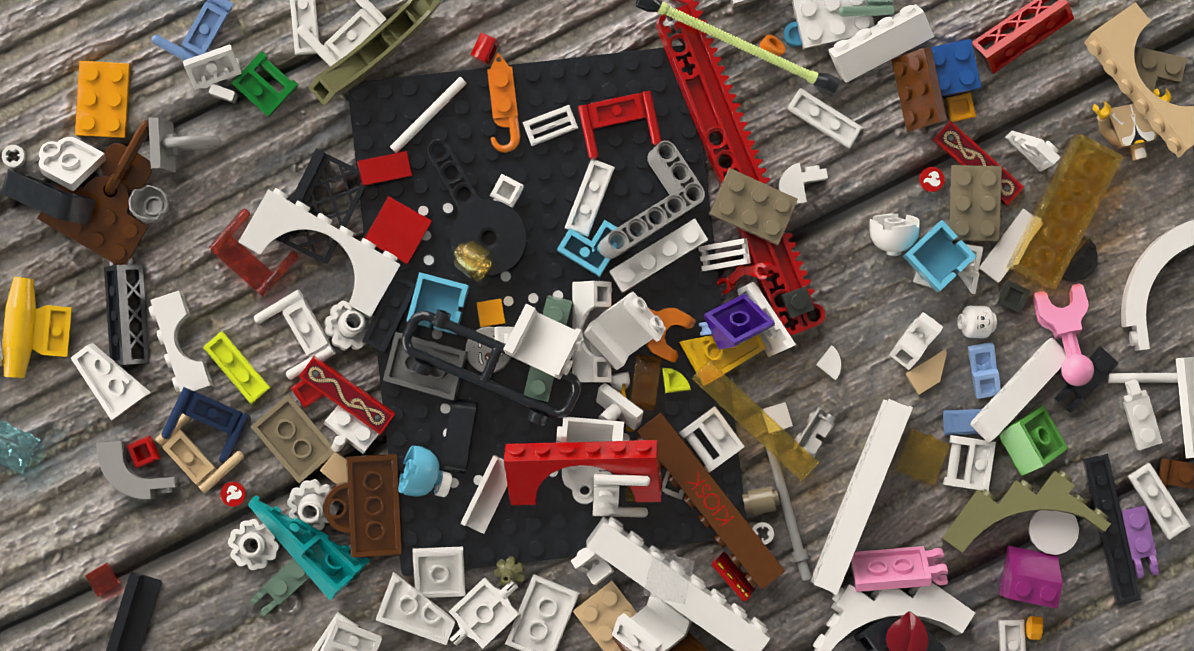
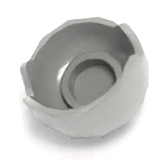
(149, 204)

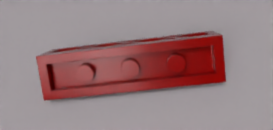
(1026, 32)

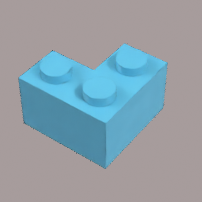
(587, 252)

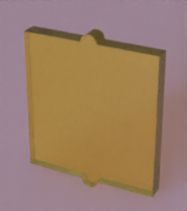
(922, 456)

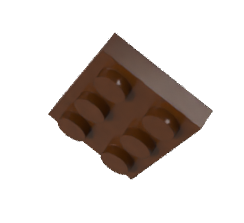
(919, 89)

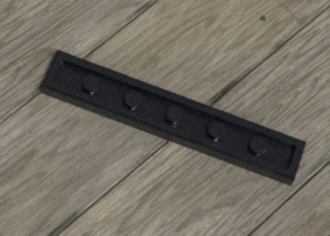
(1114, 539)

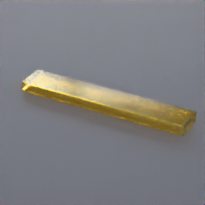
(755, 420)

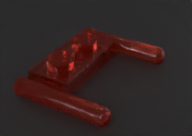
(244, 262)

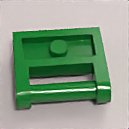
(260, 91)

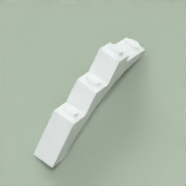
(926, 602)

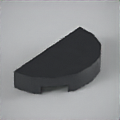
(1082, 263)

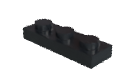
(389, 313)

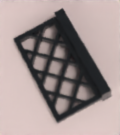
(304, 192)

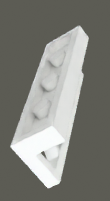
(1185, 375)

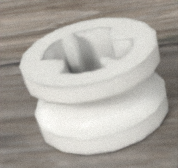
(14, 148)
(770, 532)

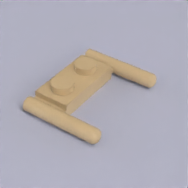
(193, 461)

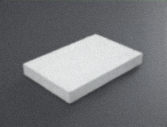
(542, 616)

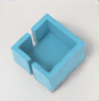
(937, 256)
(438, 293)

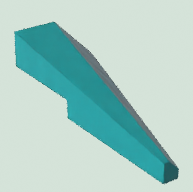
(322, 559)

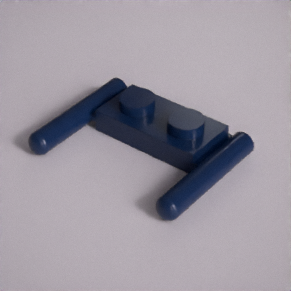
(211, 413)

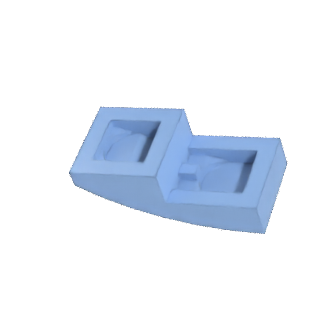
(984, 370)

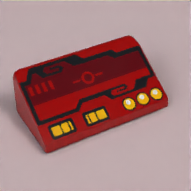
(733, 576)

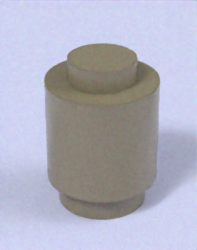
(760, 501)

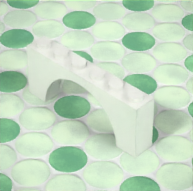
(279, 216)

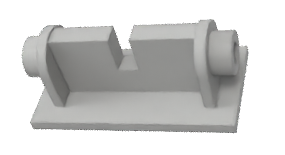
(817, 424)

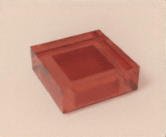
(102, 579)

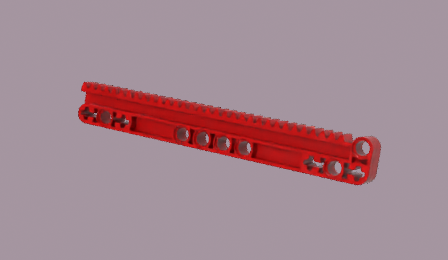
(715, 113)

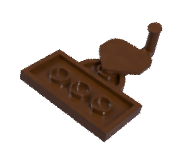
(112, 229)

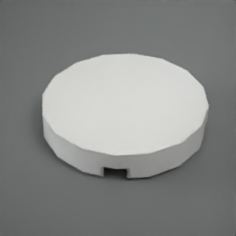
(1053, 531)

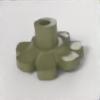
(509, 571)

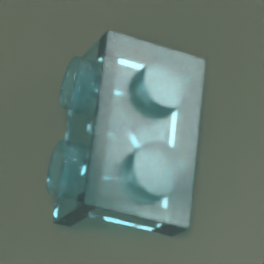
(16, 447)

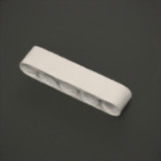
(1019, 390)

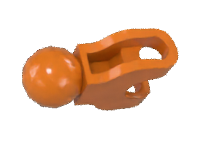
(669, 317)

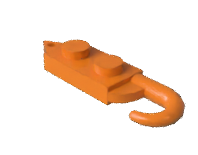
(504, 102)

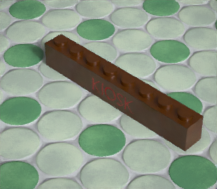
(712, 503)

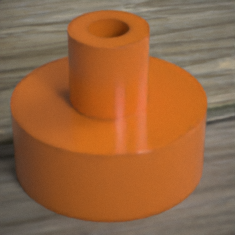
(773, 45)

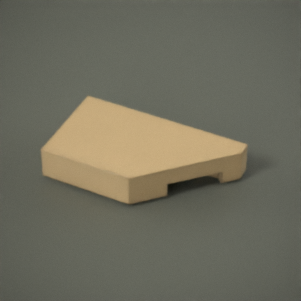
(927, 373)

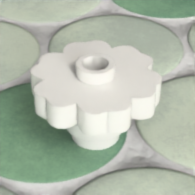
(341, 333)
(305, 497)
(242, 550)

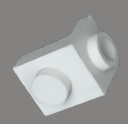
(593, 565)

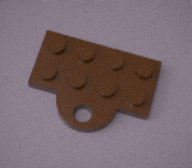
(369, 505)

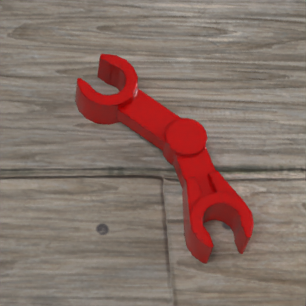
(741, 270)

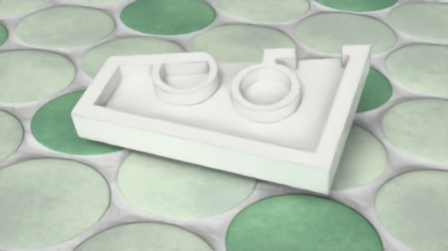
(777, 337)
(108, 381)

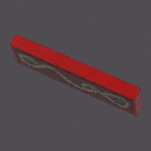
(967, 152)
(347, 395)

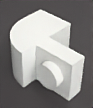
(793, 180)
(915, 340)

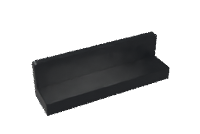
(134, 613)

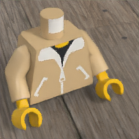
(1127, 127)

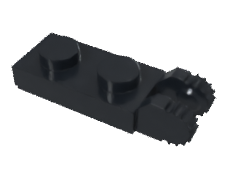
(1103, 365)

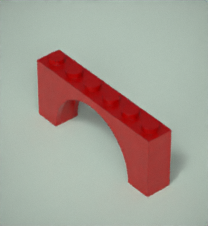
(531, 463)

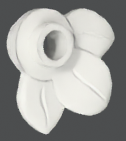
(580, 477)

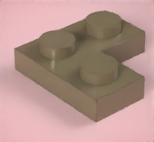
(1158, 65)

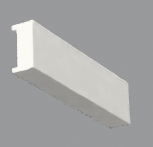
(860, 495)

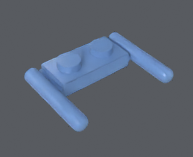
(201, 32)

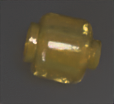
(472, 259)

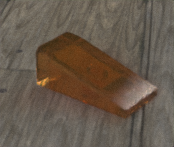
(645, 381)

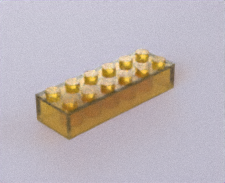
(1064, 211)

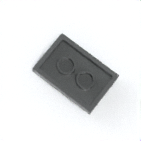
(438, 382)

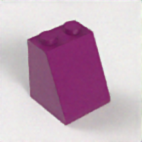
(1031, 577)

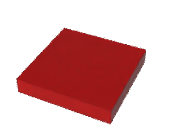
(398, 230)

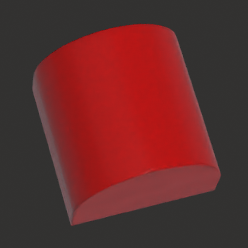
(484, 48)
(143, 452)

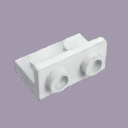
(212, 67)

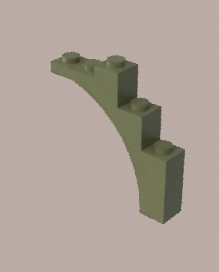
(373, 51)
(1053, 496)

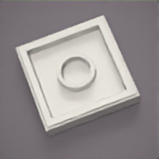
(439, 571)

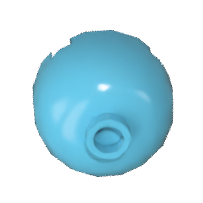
(420, 472)

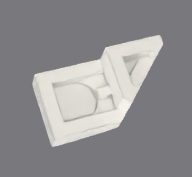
(970, 272)

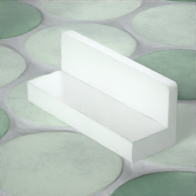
(486, 496)

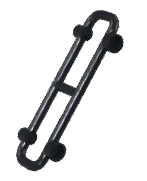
(424, 363)

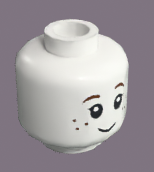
(977, 321)

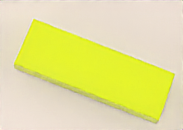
(236, 367)

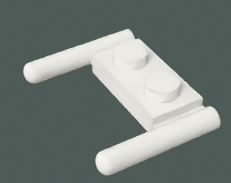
(349, 36)
(304, 327)
(607, 495)

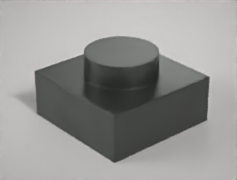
(1013, 297)
(797, 302)

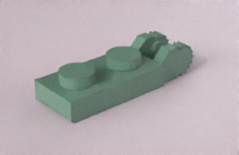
(281, 585)

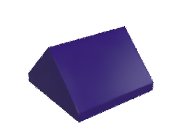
(737, 322)

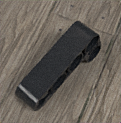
(48, 198)

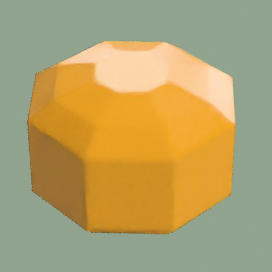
(1034, 627)

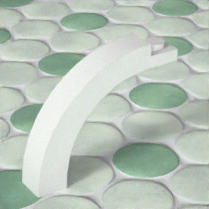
(1143, 275)

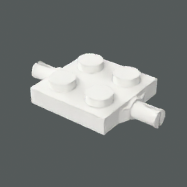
(484, 612)

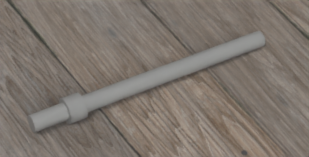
(799, 554)

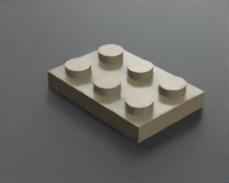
(975, 202)
(753, 206)
(293, 438)

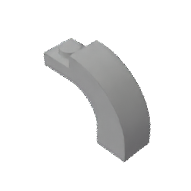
(116, 469)

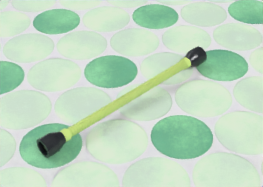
(823, 82)

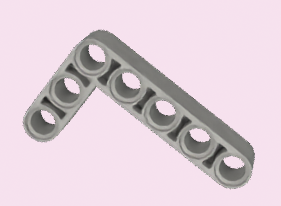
(659, 212)

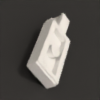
(1141, 416)

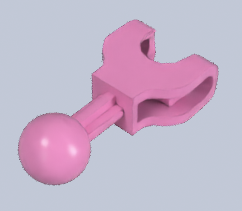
(1066, 325)

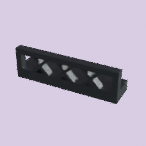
(120, 314)

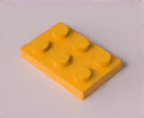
(102, 99)

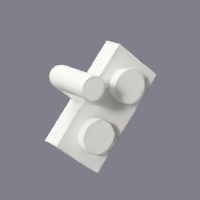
(349, 430)

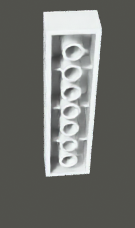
(702, 606)

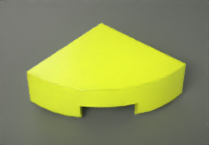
(674, 381)

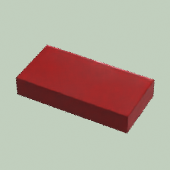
(384, 168)

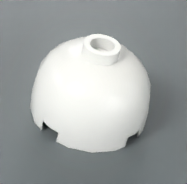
(894, 233)

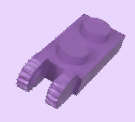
(1140, 539)

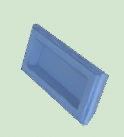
(958, 421)

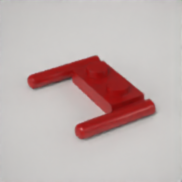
(616, 112)

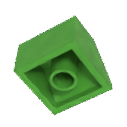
(1032, 440)

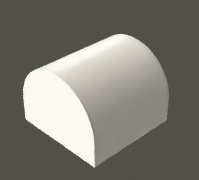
(507, 190)

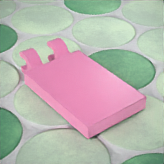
(897, 568)

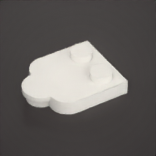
(69, 161)

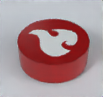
(931, 179)
(233, 494)

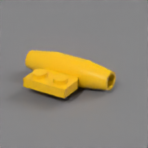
(31, 328)

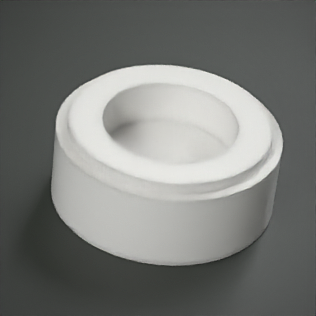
(444, 486)

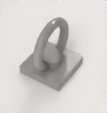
(166, 144)

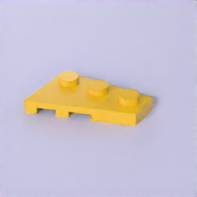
(705, 348)

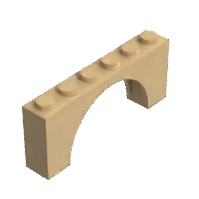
(1114, 48)

